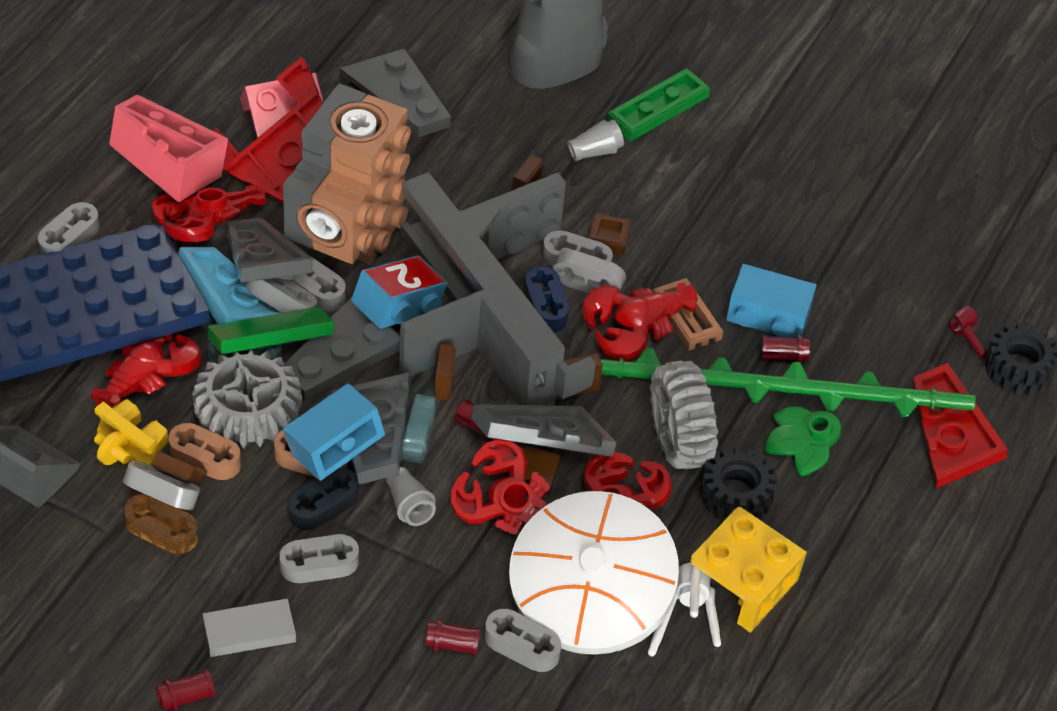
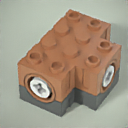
(350, 177)

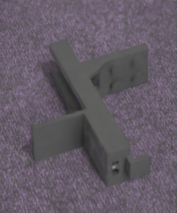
(486, 304)

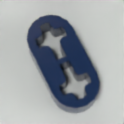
(553, 297)

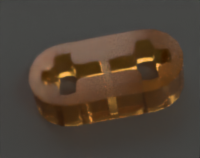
(159, 526)

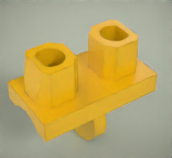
(122, 440)

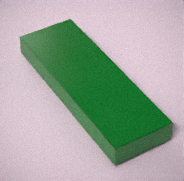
(659, 104)
(270, 330)

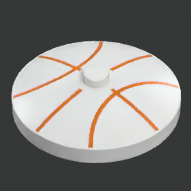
(595, 571)

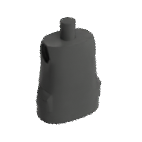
(557, 41)

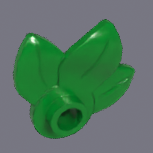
(799, 438)

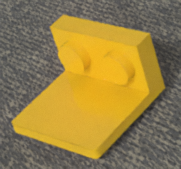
(751, 564)

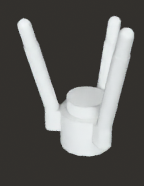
(692, 591)

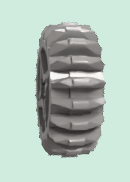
(265, 382)
(683, 414)

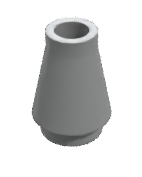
(598, 140)
(412, 500)

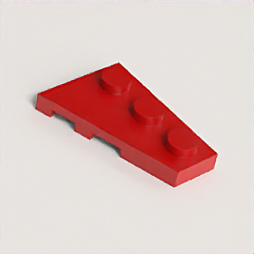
(955, 438)

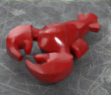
(204, 211)
(639, 313)
(145, 366)
(603, 476)
(507, 496)

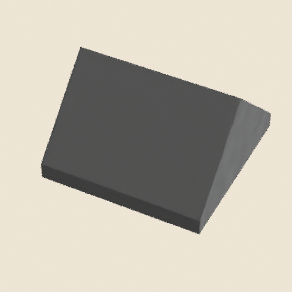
(32, 466)

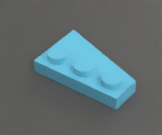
(221, 286)

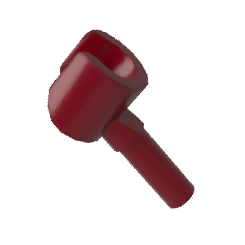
(963, 323)

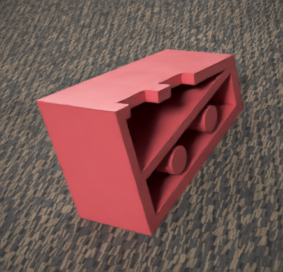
(167, 146)

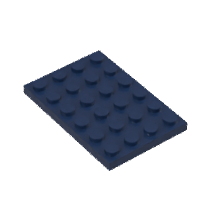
(94, 300)

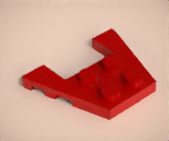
(279, 149)

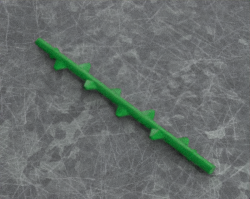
(797, 382)

